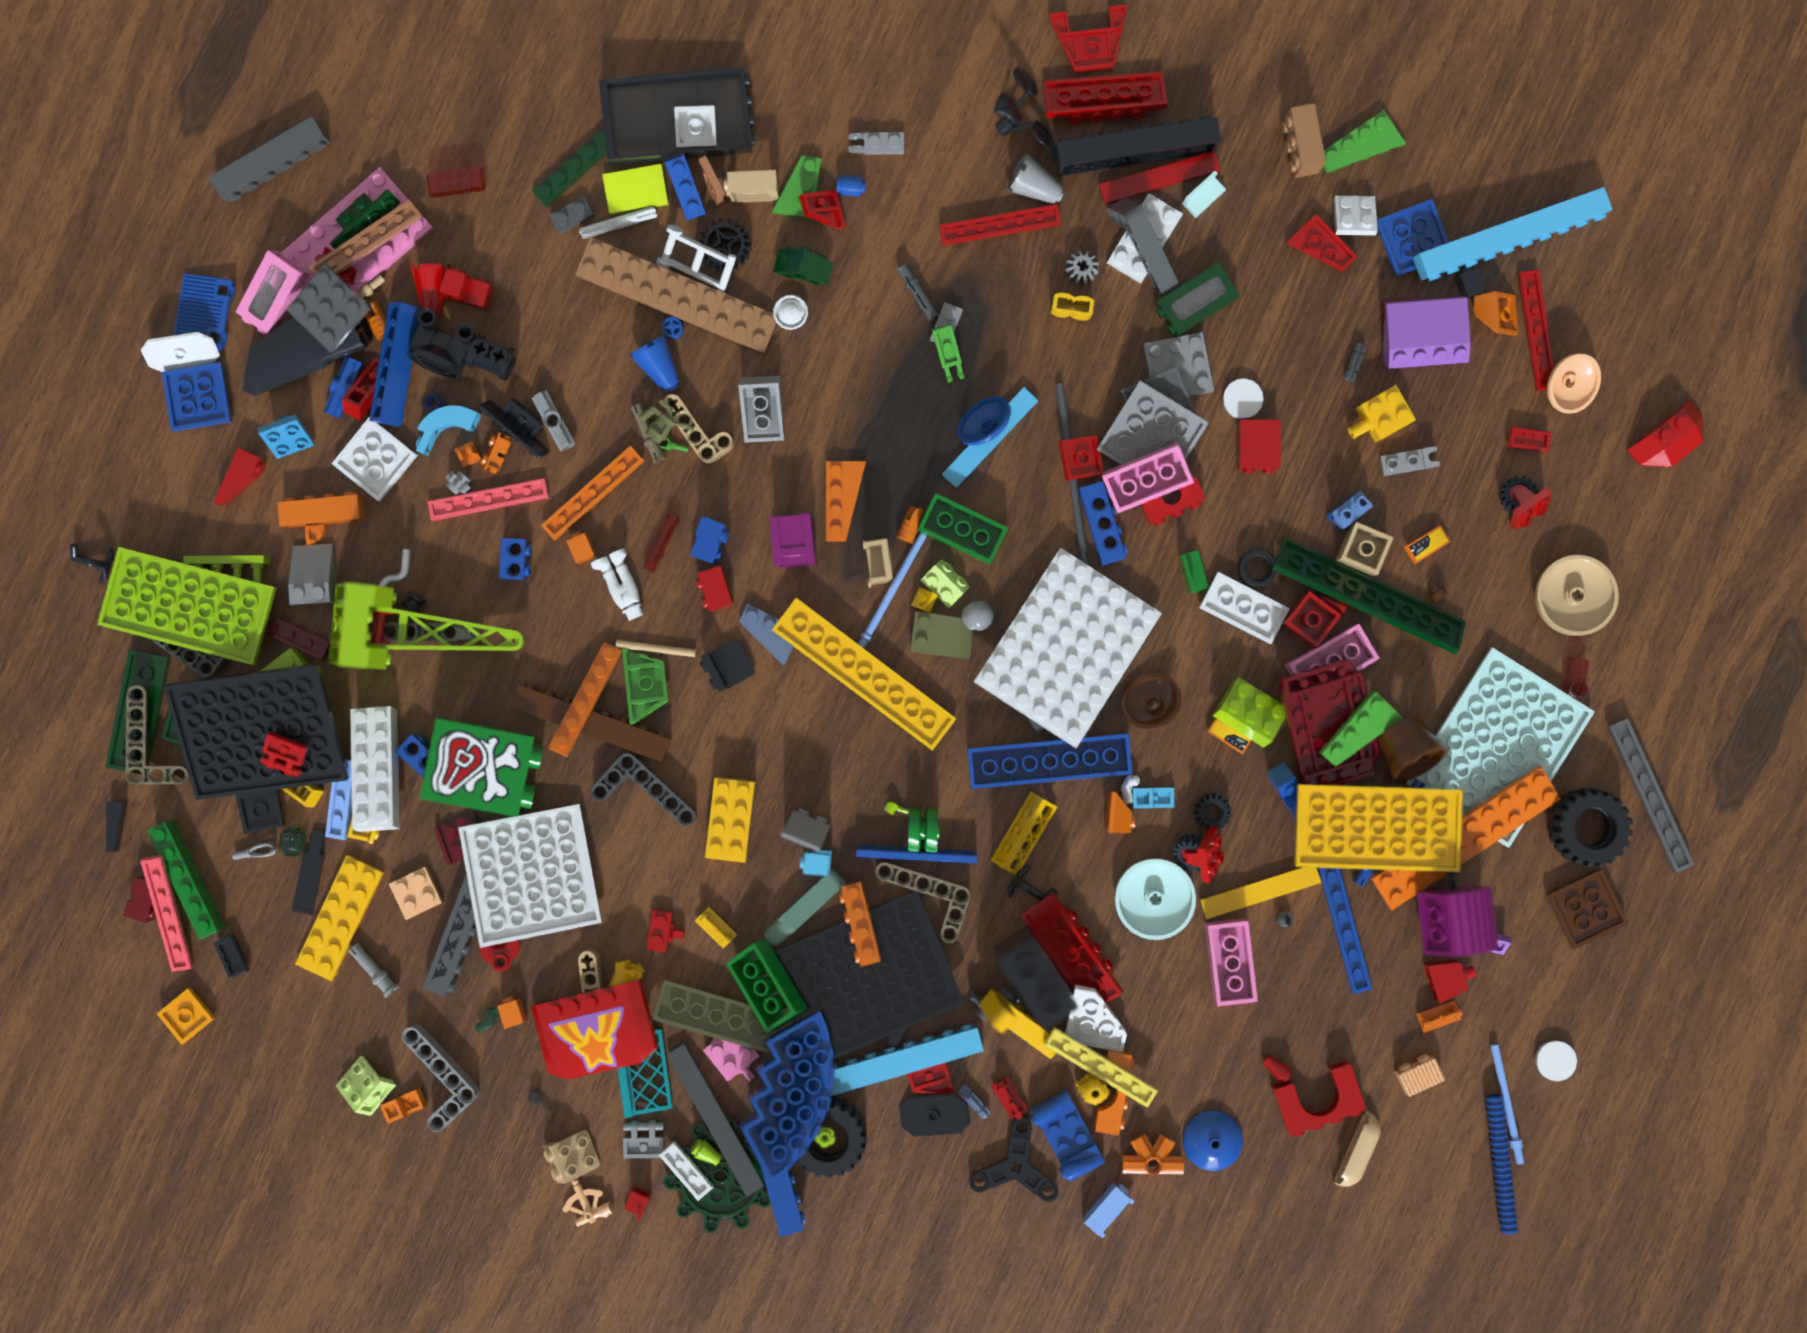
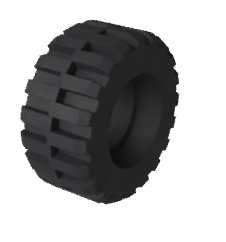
(1614, 836)
(852, 1152)

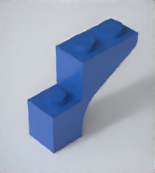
(1286, 786)

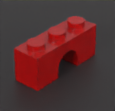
(1157, 510)

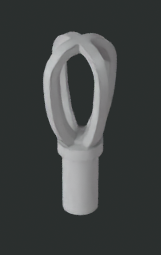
(249, 851)

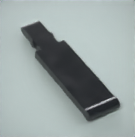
(310, 874)

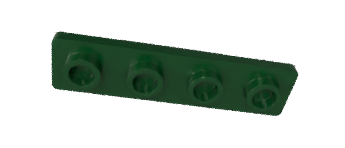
(362, 214)

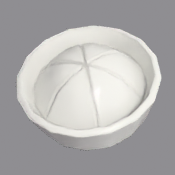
(791, 312)

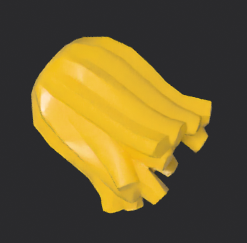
(626, 972)
(1089, 1084)

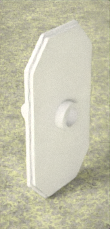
(180, 351)

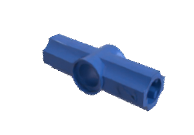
(341, 384)

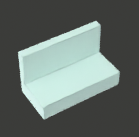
(1204, 195)

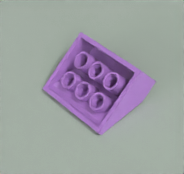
(1426, 332)

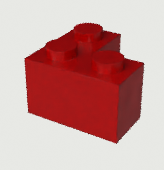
(464, 290)

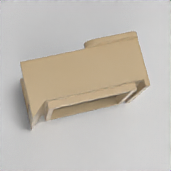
(878, 561)

